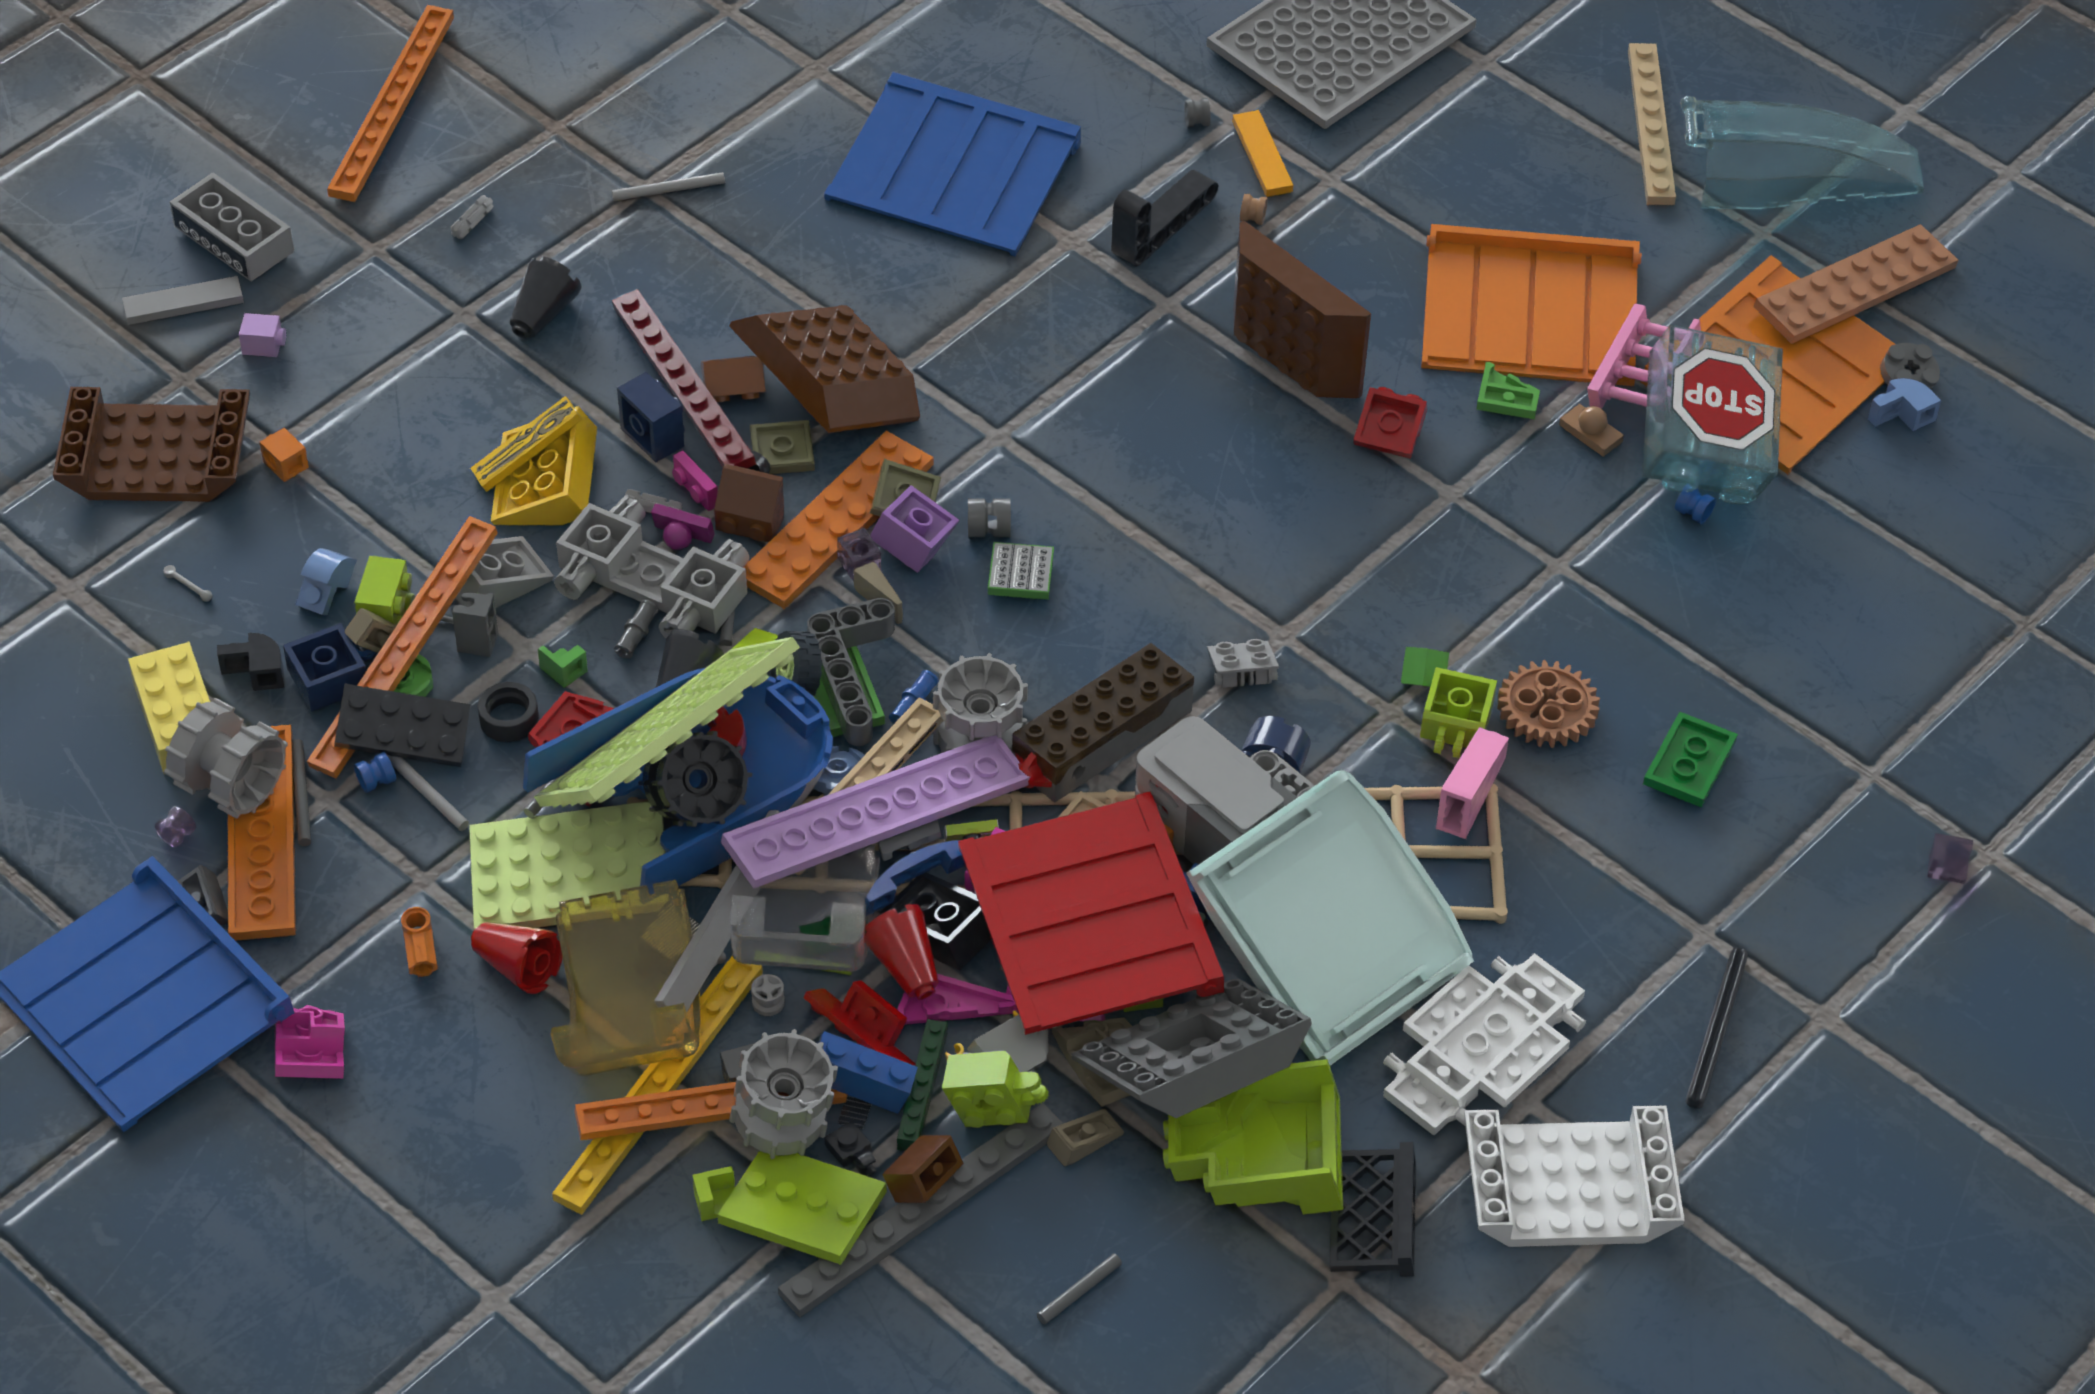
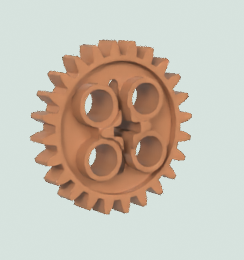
(1548, 703)

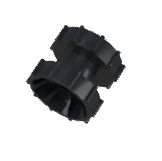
(721, 784)

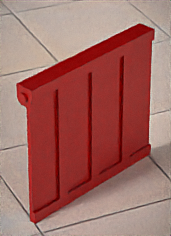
(1091, 914)

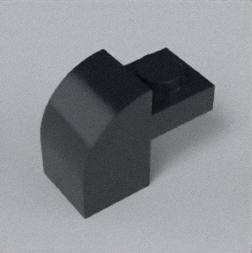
(258, 656)

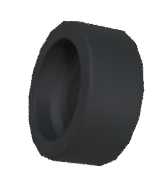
(508, 693)

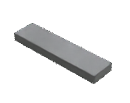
(182, 300)

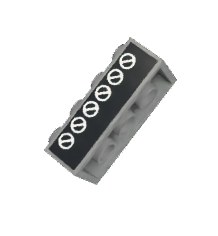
(232, 226)

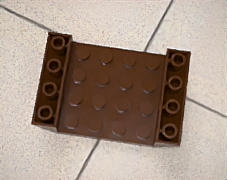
(150, 448)

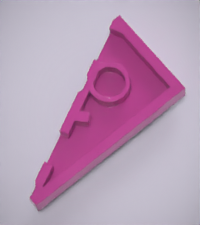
(956, 1000)

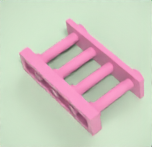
(1614, 363)

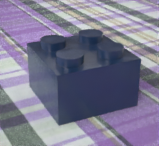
(651, 416)
(323, 665)

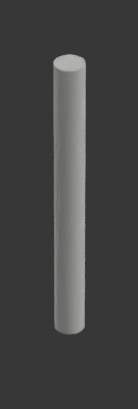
(668, 186)
(429, 792)

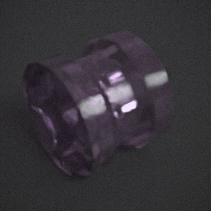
(175, 826)

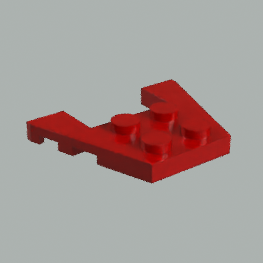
(565, 715)

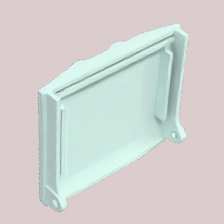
(1333, 915)

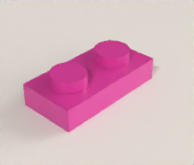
(699, 485)

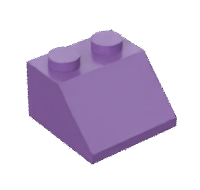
(913, 528)

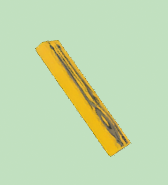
(526, 443)

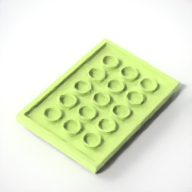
(534, 863)

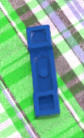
(909, 867)

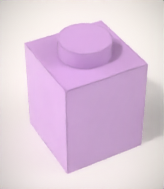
(261, 335)

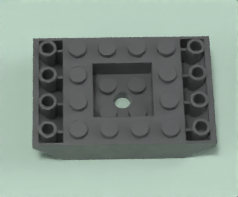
(1199, 1048)

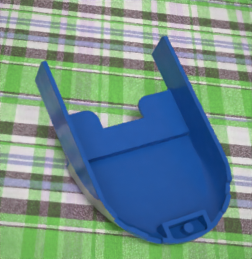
(784, 752)

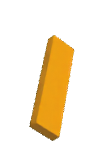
(1262, 153)

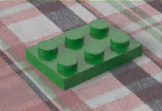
(1690, 759)

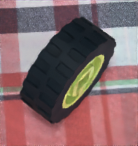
(807, 662)

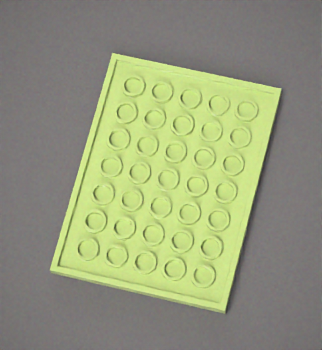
(667, 724)

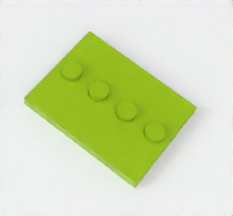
(803, 1204)

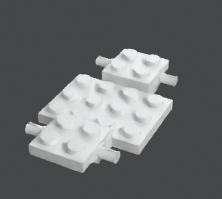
(1483, 1040)

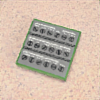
(1020, 570)

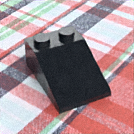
(951, 918)

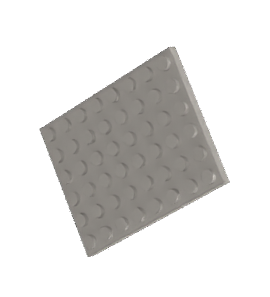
(1337, 52)

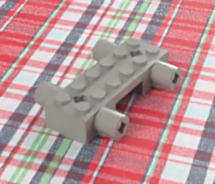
(611, 552)

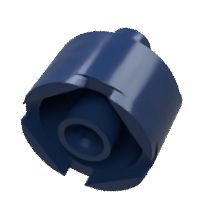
(1273, 735)

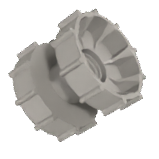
(978, 701)
(223, 756)
(789, 1066)

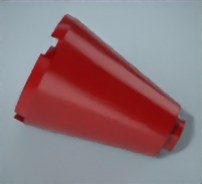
(904, 950)
(519, 953)

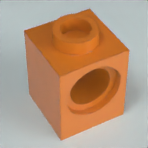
(284, 454)

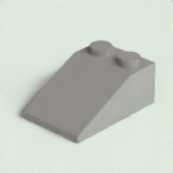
(507, 571)

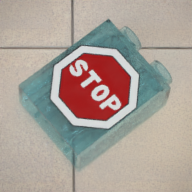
(1712, 414)

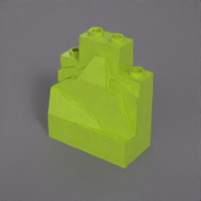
(1265, 1142)

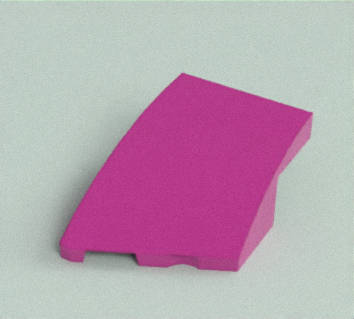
(310, 1044)

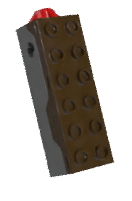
(1103, 722)

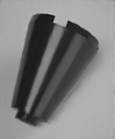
(542, 296)
(685, 654)

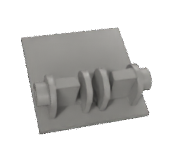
(1243, 657)

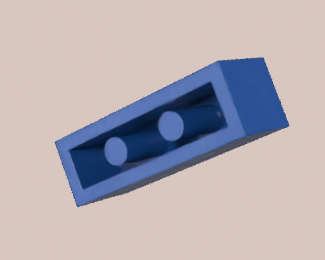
(869, 1073)

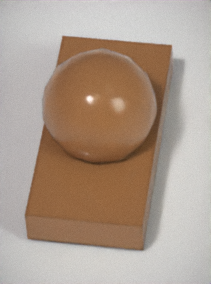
(1592, 428)

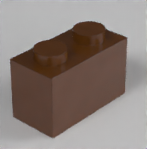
(923, 1169)

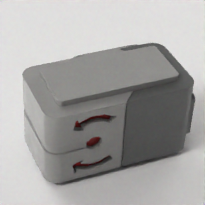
(1211, 787)

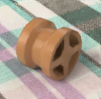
(1253, 209)

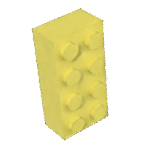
(167, 690)

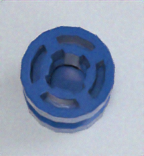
(1696, 505)
(378, 770)

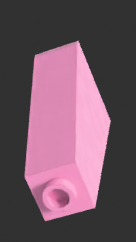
(1470, 782)

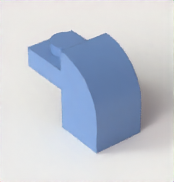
(1907, 399)
(323, 574)

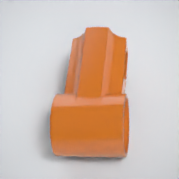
(419, 942)

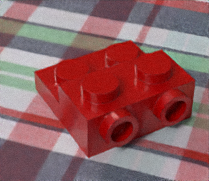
(1390, 422)

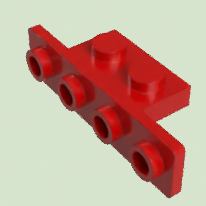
(863, 1017)

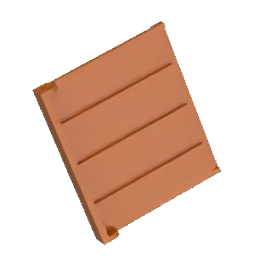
(1526, 301)
(1821, 374)

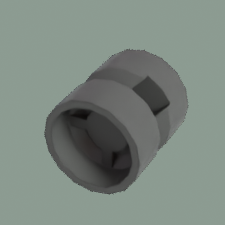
(978, 517)

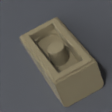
(873, 584)
(369, 630)
(1083, 1136)

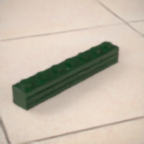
(923, 1085)

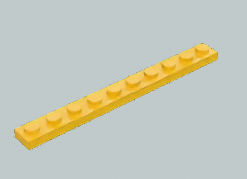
(606, 1153)

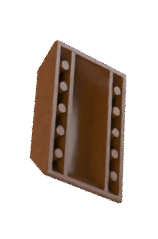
(1298, 319)
(833, 366)

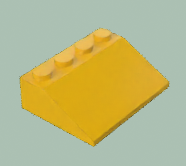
(551, 484)

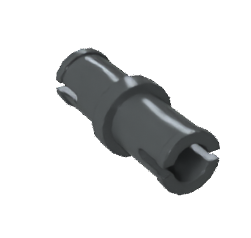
(636, 629)

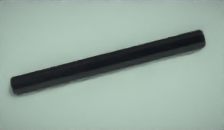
(1716, 1028)

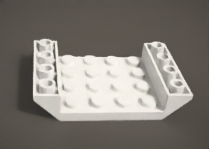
(1574, 1179)

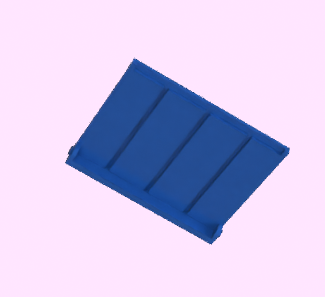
(954, 162)
(142, 995)

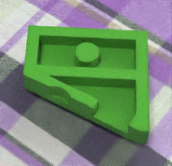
(1506, 394)

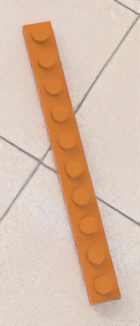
(390, 104)
(413, 629)

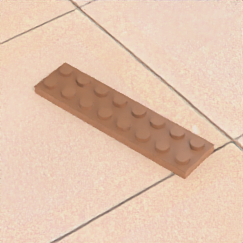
(1855, 283)

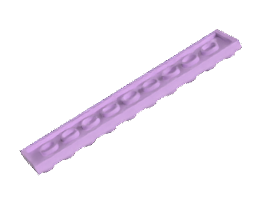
(874, 810)

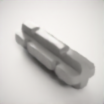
(472, 217)
(648, 500)

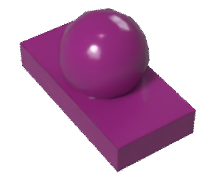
(681, 526)

